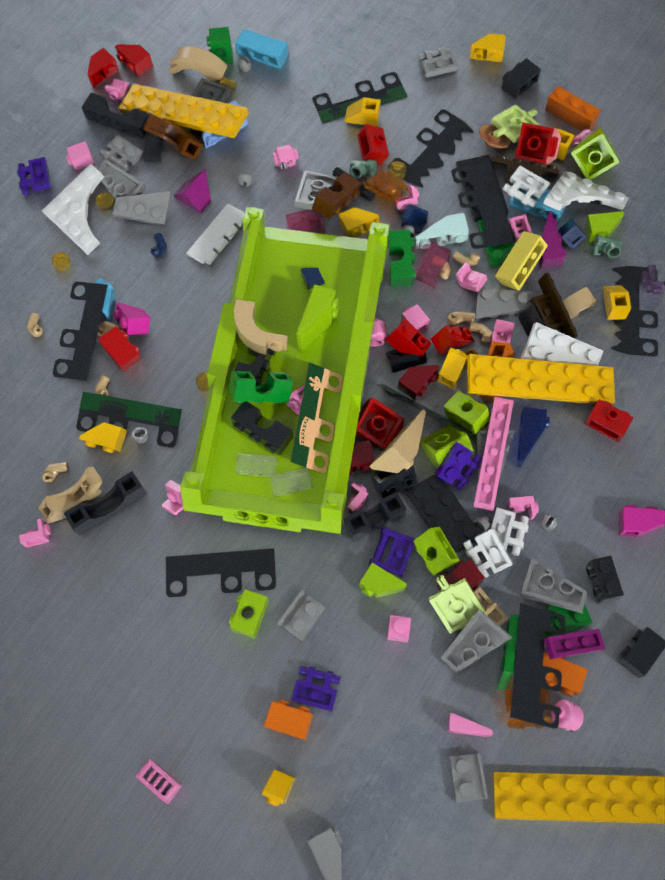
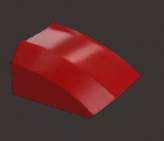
(538, 143)
(378, 423)

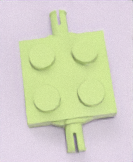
(510, 122)
(455, 604)

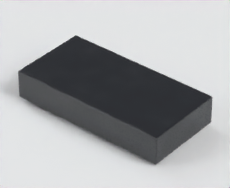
(152, 148)

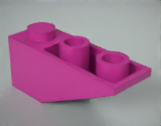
(640, 521)

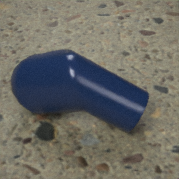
(161, 245)

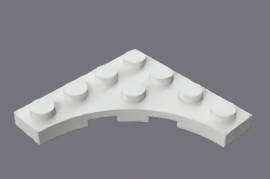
(573, 188)
(70, 209)
(554, 346)

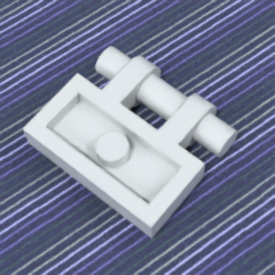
(528, 182)
(503, 524)
(493, 551)

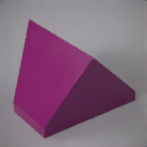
(195, 192)

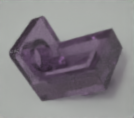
(650, 281)

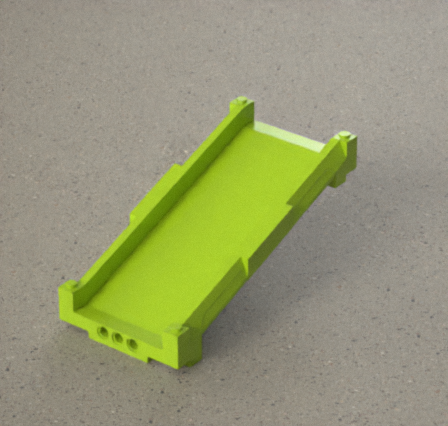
(272, 278)

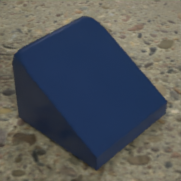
(312, 276)

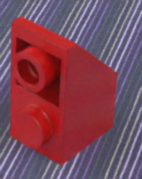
(134, 57)
(101, 67)
(452, 337)
(408, 339)

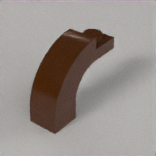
(174, 134)

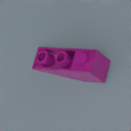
(554, 253)

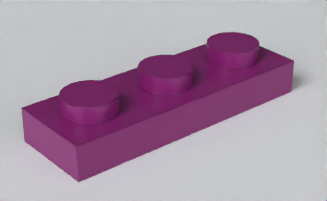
(574, 644)

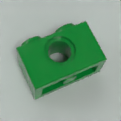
(220, 44)

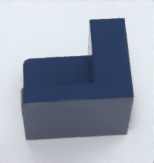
(415, 217)
(572, 233)

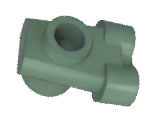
(363, 168)
(606, 246)

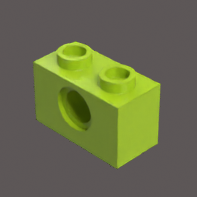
(474, 419)
(445, 555)
(248, 626)

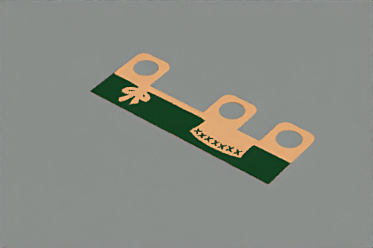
(309, 421)

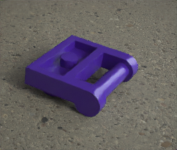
(398, 554)

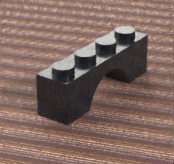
(97, 110)
(87, 515)

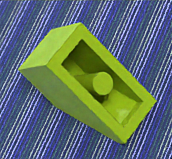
(602, 224)
(380, 582)

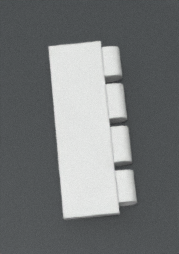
(215, 236)

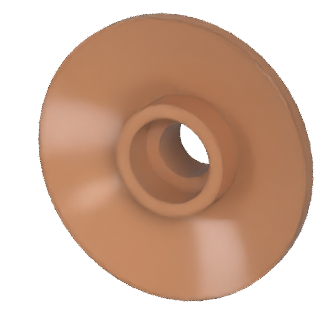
(486, 134)

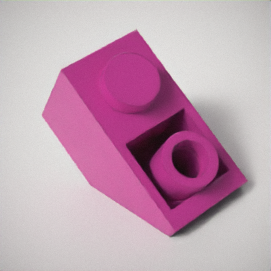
(132, 319)

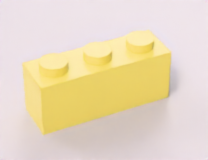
(521, 260)

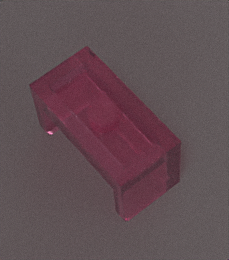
(306, 221)
(432, 264)

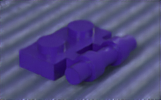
(39, 175)
(454, 463)
(316, 695)

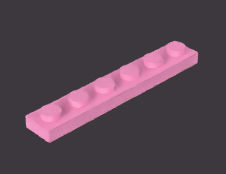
(493, 454)

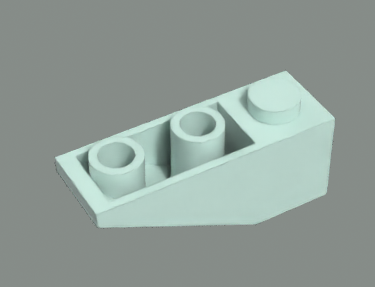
(447, 230)

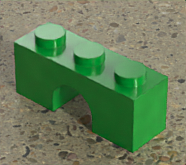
(401, 271)
(275, 389)

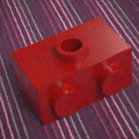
(373, 144)
(119, 348)
(609, 420)

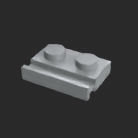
(301, 615)
(468, 777)

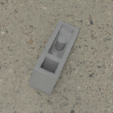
(328, 853)

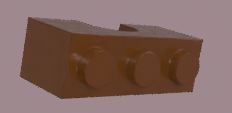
(343, 192)

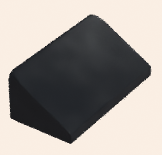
(528, 318)
(400, 361)

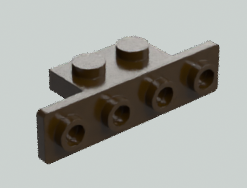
(534, 167)
(552, 308)

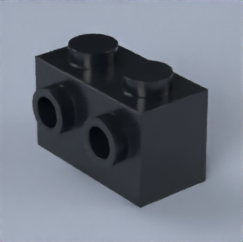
(389, 483)
(604, 580)

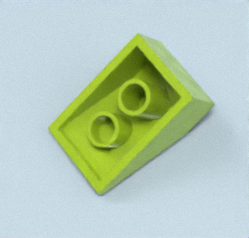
(318, 315)

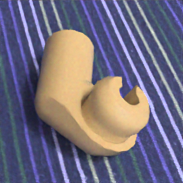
(472, 260)
(446, 271)
(458, 317)
(33, 327)
(105, 327)
(483, 330)
(101, 386)
(53, 470)

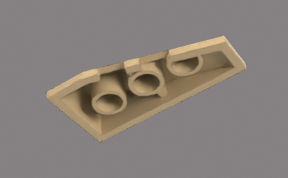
(403, 448)

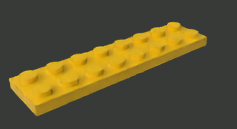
(187, 110)
(539, 379)
(579, 797)

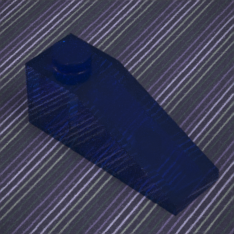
(532, 425)

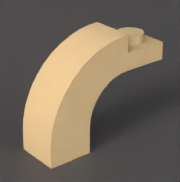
(198, 60)
(251, 335)
(83, 491)

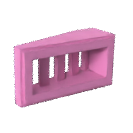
(522, 219)
(461, 725)
(167, 798)

